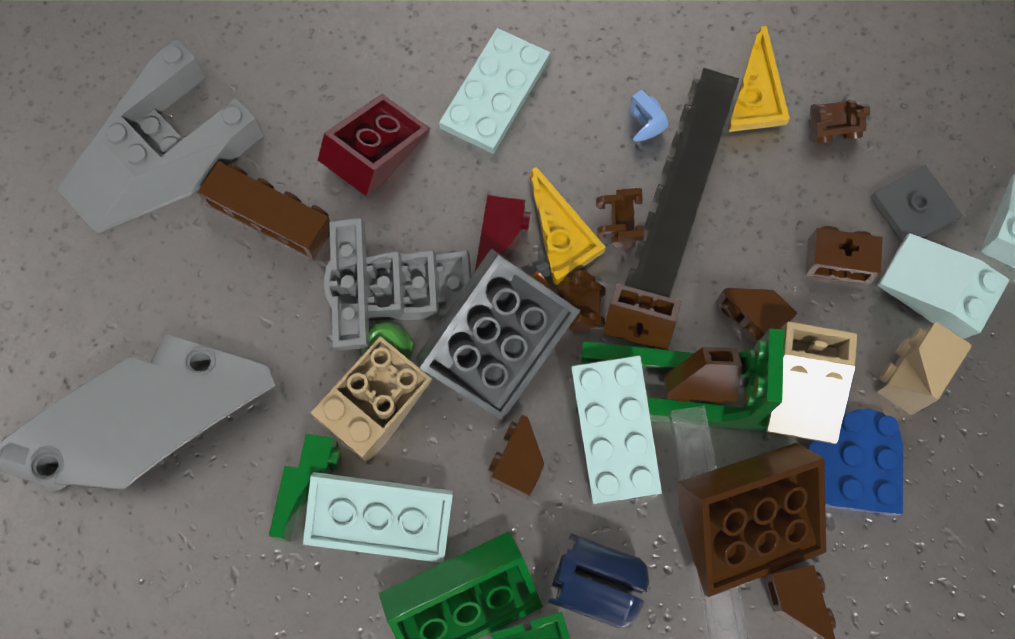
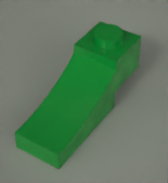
(318, 455)

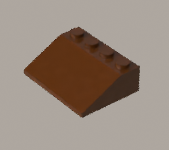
(754, 516)

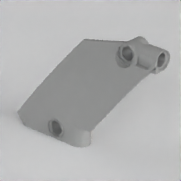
(132, 416)

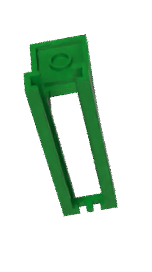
(760, 365)

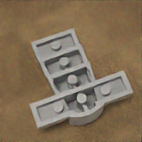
(385, 284)

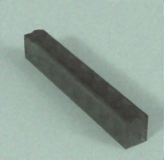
(684, 185)

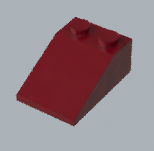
(371, 143)

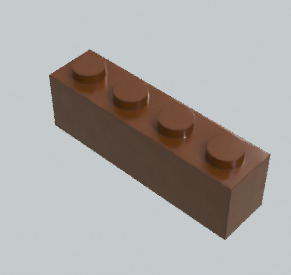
(266, 209)

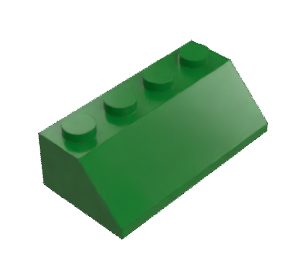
(463, 595)

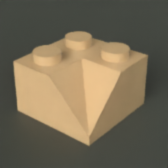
(923, 368)

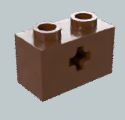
(844, 255)
(642, 317)

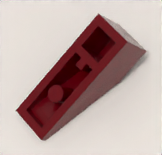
(502, 226)

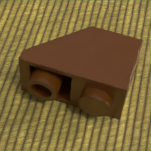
(755, 310)
(707, 376)
(520, 462)
(800, 600)

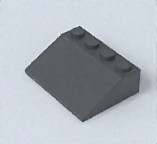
(496, 335)

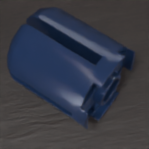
(594, 598)

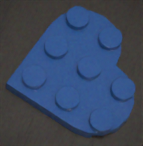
(864, 464)

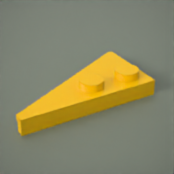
(761, 93)
(565, 235)

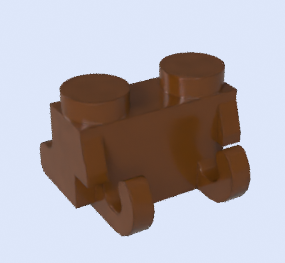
(836, 119)
(622, 218)
(586, 296)

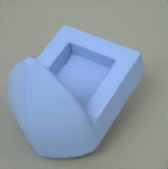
(648, 114)

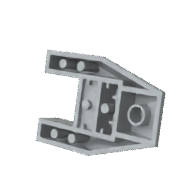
(140, 158)

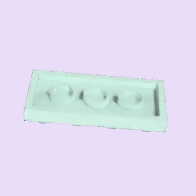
(494, 90)
(616, 429)
(377, 517)

